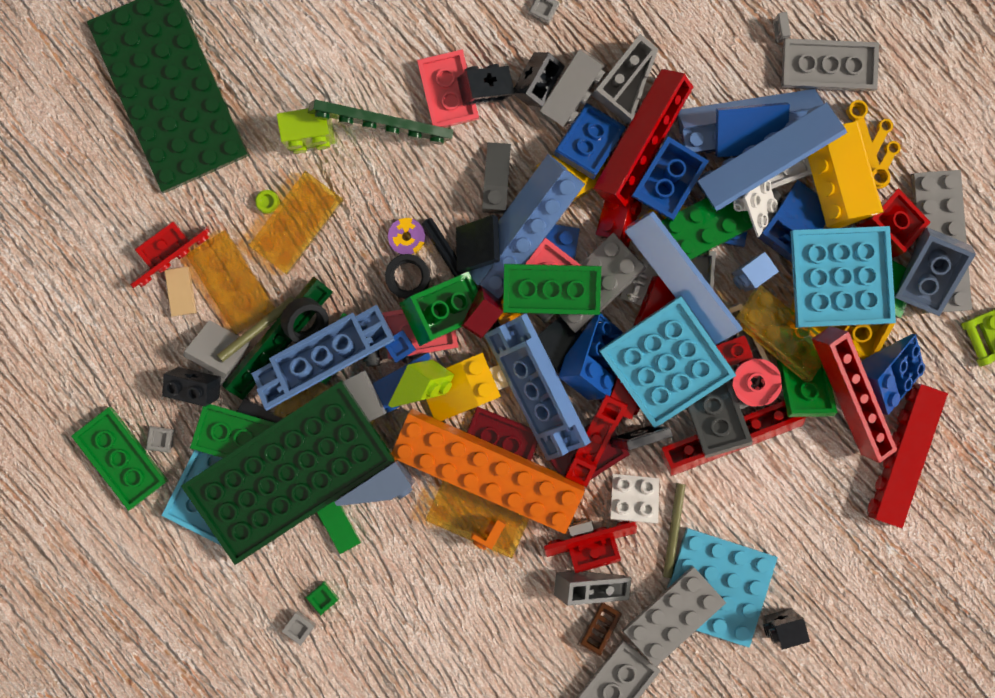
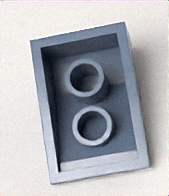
(934, 271)
(382, 486)

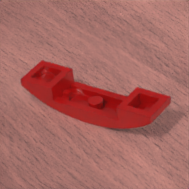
(599, 432)

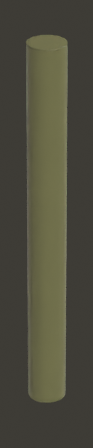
(253, 331)
(674, 530)

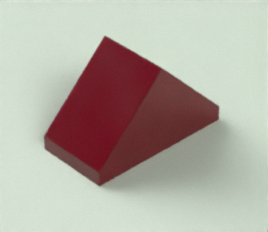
(482, 313)

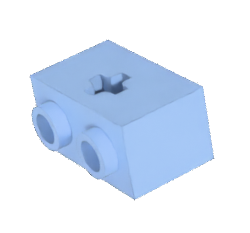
(754, 272)

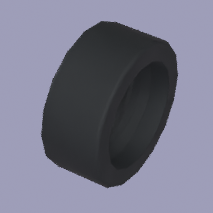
(395, 263)
(297, 307)

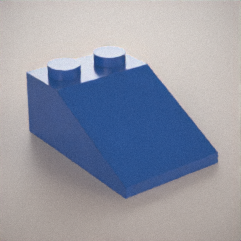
(670, 178)

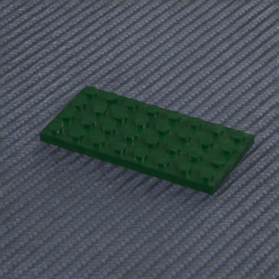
(168, 90)
(288, 472)

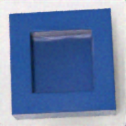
(400, 347)

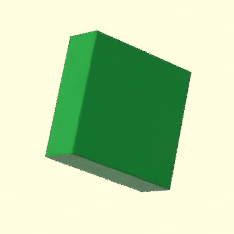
(322, 598)

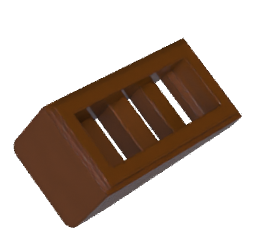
(607, 633)

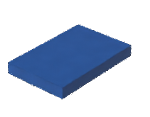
(747, 126)
(589, 141)

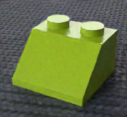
(421, 382)

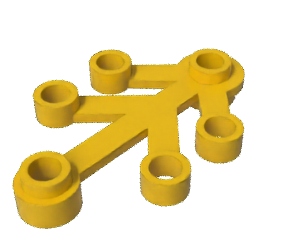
(873, 147)

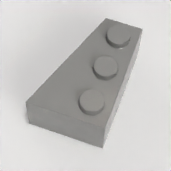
(626, 80)
(574, 88)

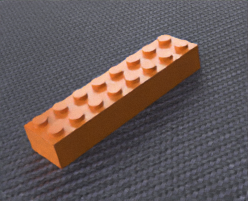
(488, 471)

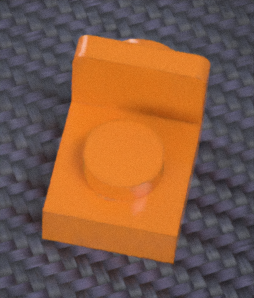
(493, 532)

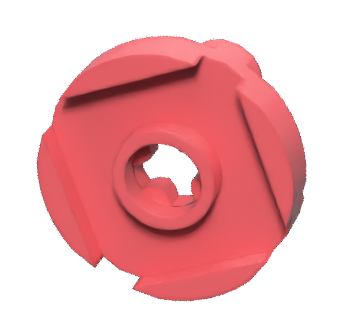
(770, 379)

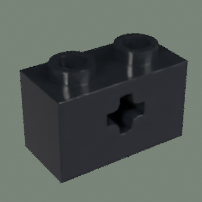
(538, 79)
(485, 84)
(191, 386)
(786, 629)

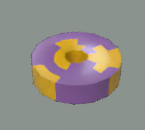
(403, 226)

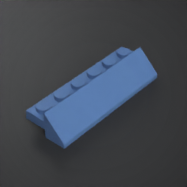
(699, 123)
(771, 156)
(530, 220)
(682, 276)
(321, 355)
(537, 387)

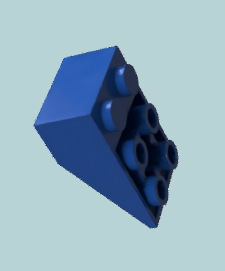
(797, 211)
(585, 366)
(894, 371)

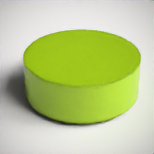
(267, 201)

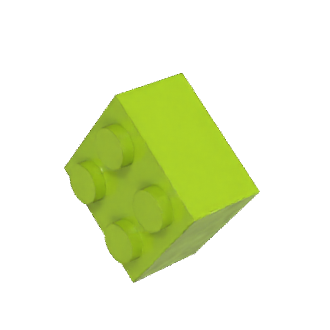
(303, 131)

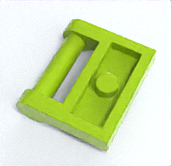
(987, 325)

